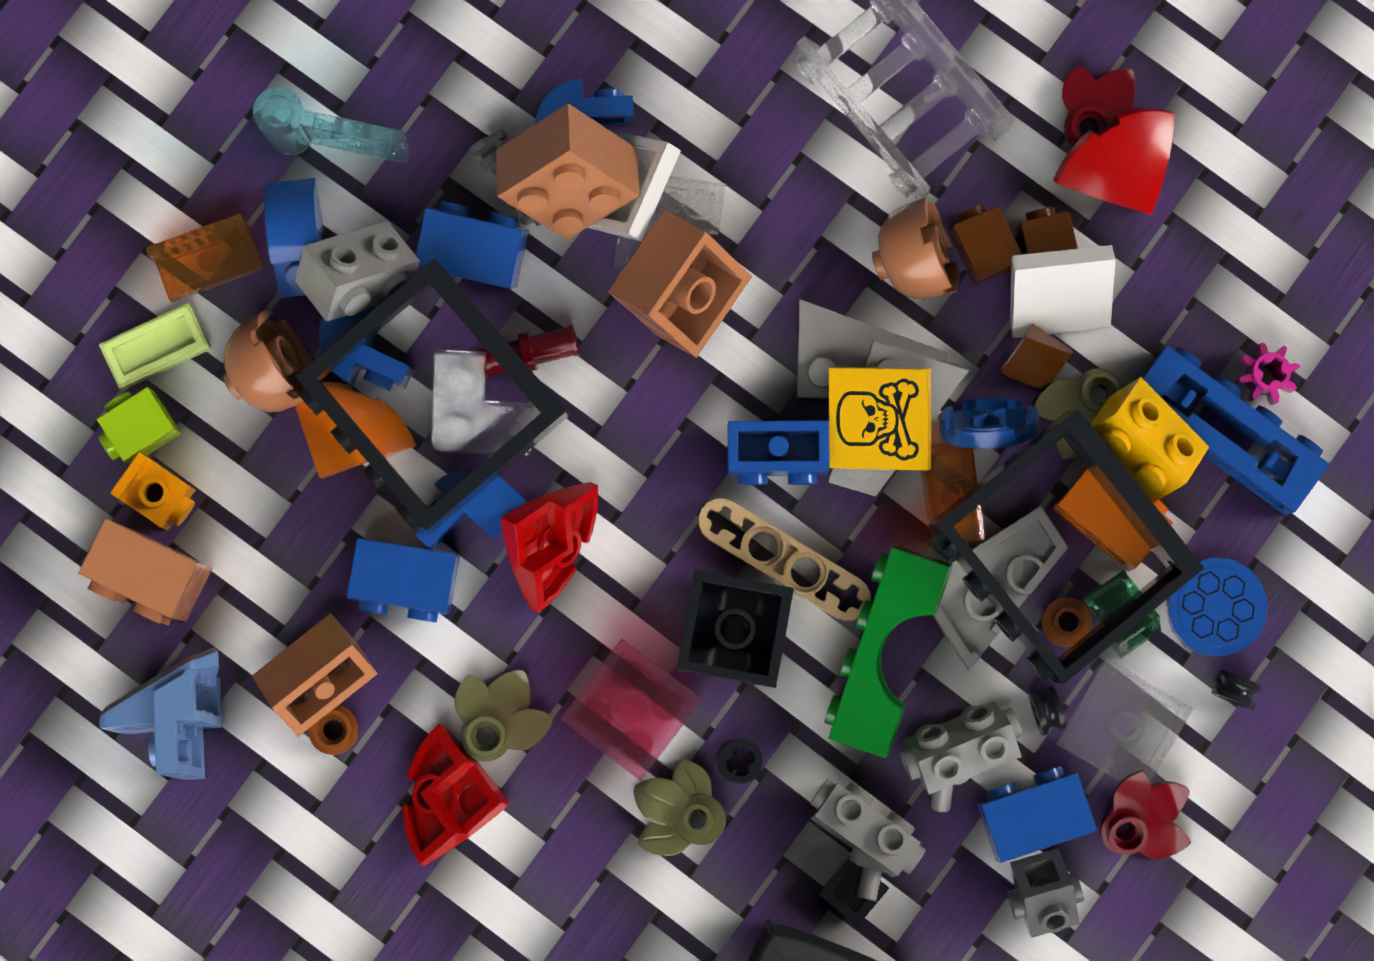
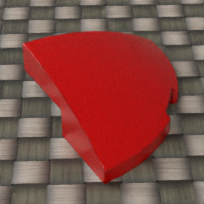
(1124, 161)
(547, 538)
(449, 796)

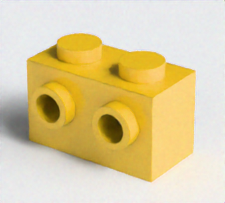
(1149, 439)

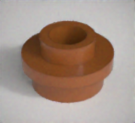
(1051, 625)
(345, 741)

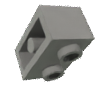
(355, 270)

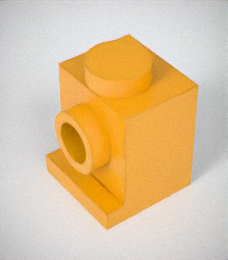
(137, 480)

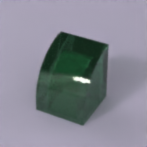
(1109, 598)

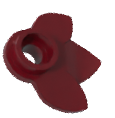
(1096, 100)
(1151, 816)

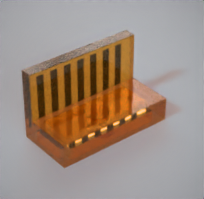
(206, 257)

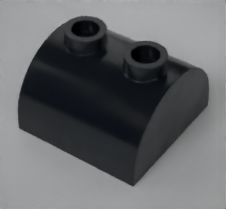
(735, 629)

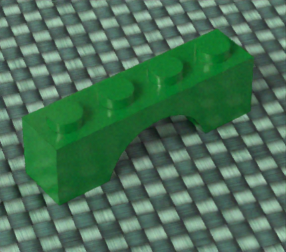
(868, 710)

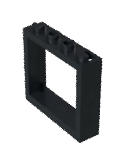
(379, 469)
(1131, 500)

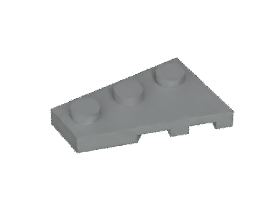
(838, 341)
(944, 380)
(1018, 561)

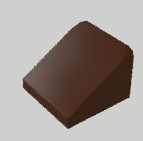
(1036, 359)

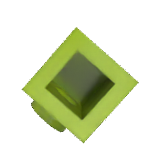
(136, 425)

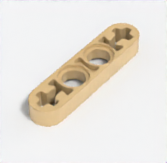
(787, 554)

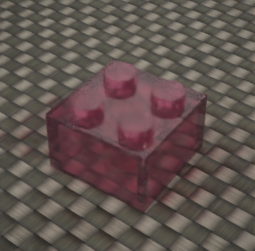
(631, 709)

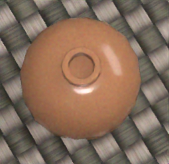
(916, 252)
(264, 362)

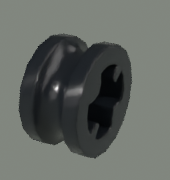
(1236, 689)
(1047, 710)
(753, 768)

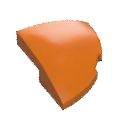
(372, 416)

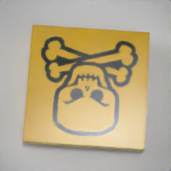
(880, 418)

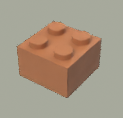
(567, 172)
(680, 283)
(146, 571)

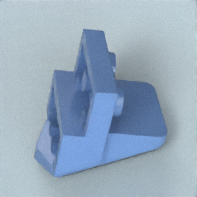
(177, 710)

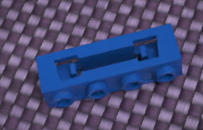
(1258, 424)

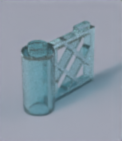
(293, 129)

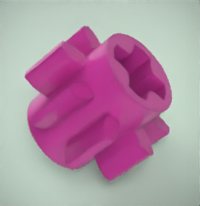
(1281, 372)

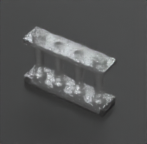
(951, 78)

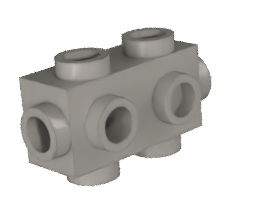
(960, 750)
(875, 840)

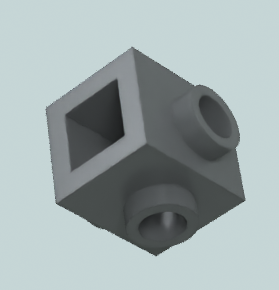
(1044, 893)

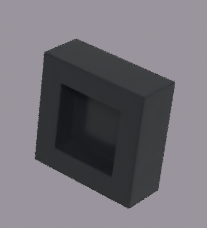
(842, 893)

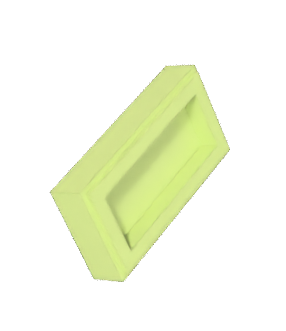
(155, 346)

